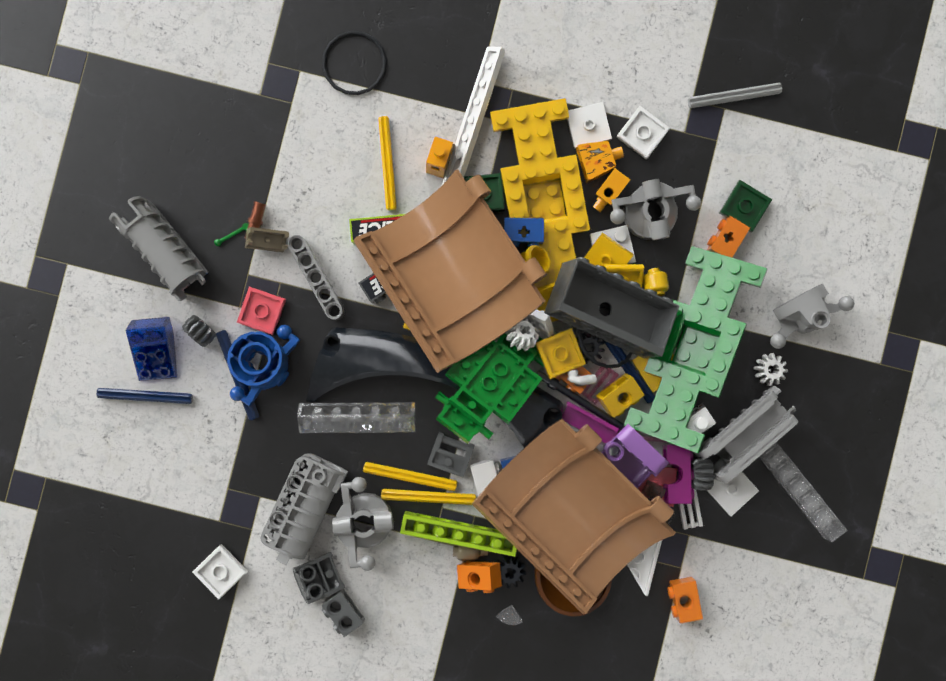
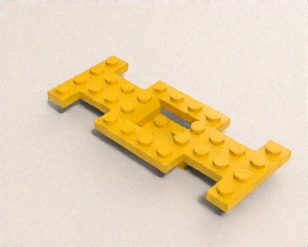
(534, 184)

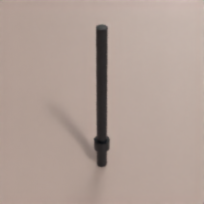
(555, 385)

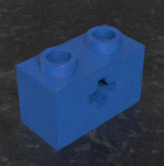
(534, 226)

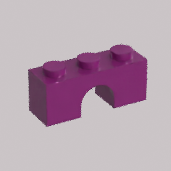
(679, 491)

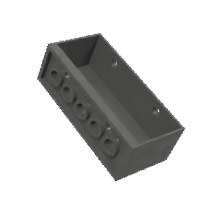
(637, 318)

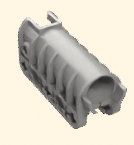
(160, 247)
(748, 435)
(306, 506)

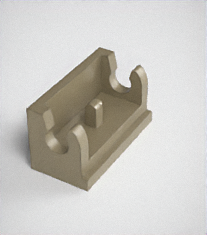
(266, 239)

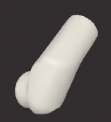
(581, 380)

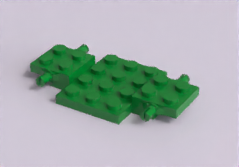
(489, 382)

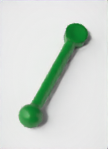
(218, 242)

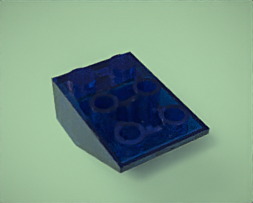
(152, 348)

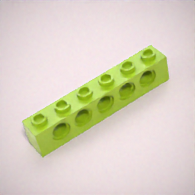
(456, 533)

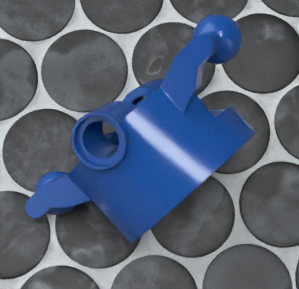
(274, 372)

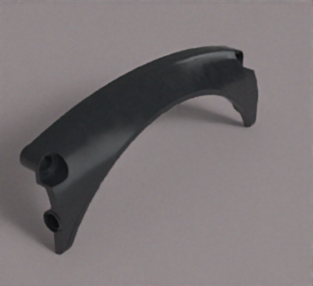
(380, 353)

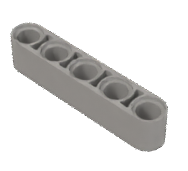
(309, 271)

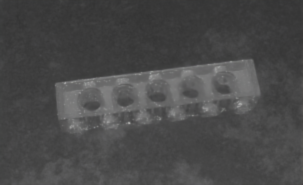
(356, 417)
(802, 493)

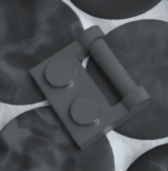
(447, 460)

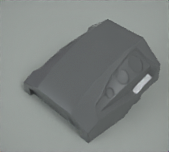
(318, 578)

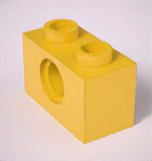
(609, 396)

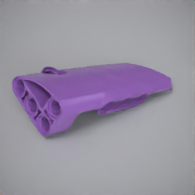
(635, 456)

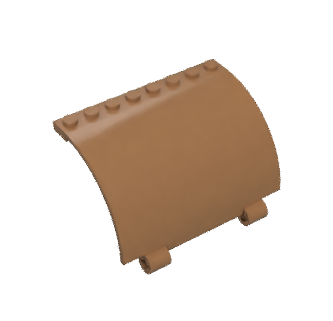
(453, 272)
(572, 512)

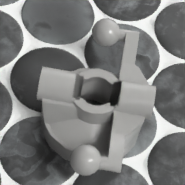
(636, 213)
(805, 312)
(361, 504)

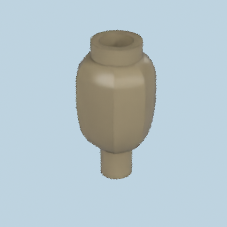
(467, 554)

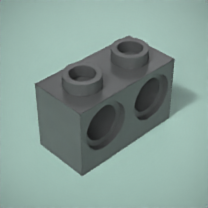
(347, 609)

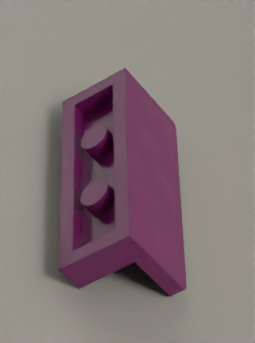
(578, 418)

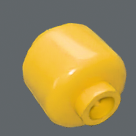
(656, 281)

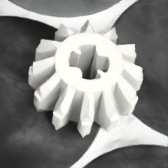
(523, 335)
(777, 374)

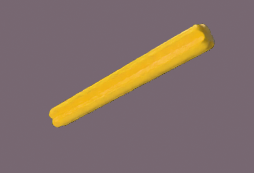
(387, 163)
(410, 476)
(427, 496)

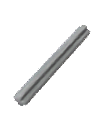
(734, 95)

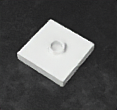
(589, 124)
(643, 132)
(733, 494)
(220, 571)

